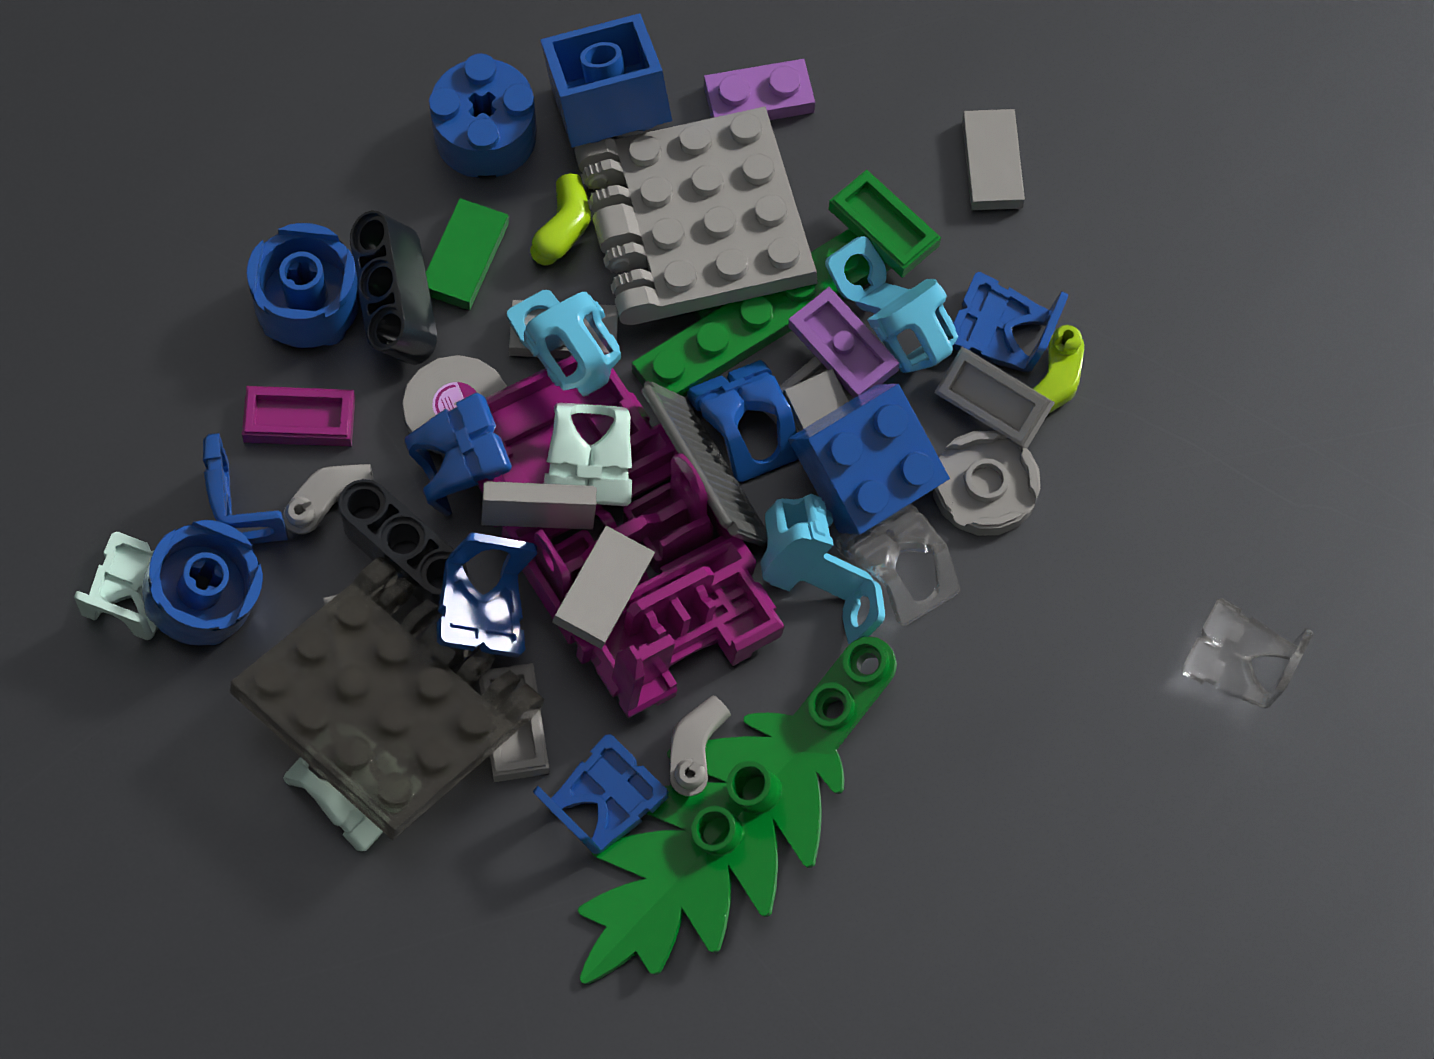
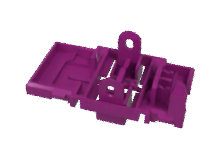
(703, 582)

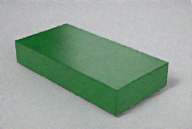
(886, 221)
(465, 253)

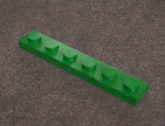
(740, 328)

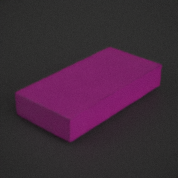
(298, 416)

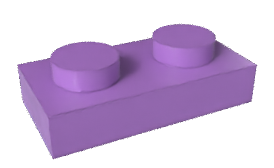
(778, 86)
(843, 343)

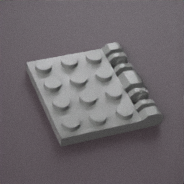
(700, 211)

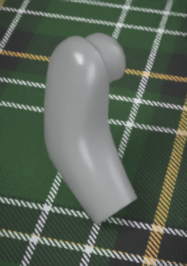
(320, 494)
(688, 746)

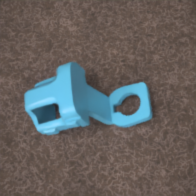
(897, 308)
(562, 325)
(798, 552)

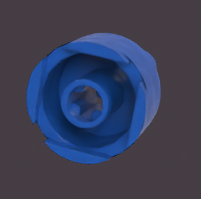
(483, 117)
(304, 286)
(233, 587)

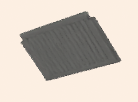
(694, 441)

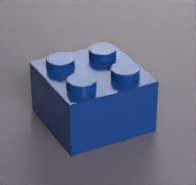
(606, 80)
(869, 458)

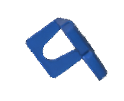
(988, 320)
(726, 401)
(468, 446)
(219, 495)
(485, 619)
(614, 784)

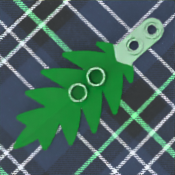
(734, 822)

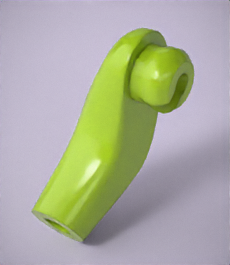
(567, 225)
(1064, 366)

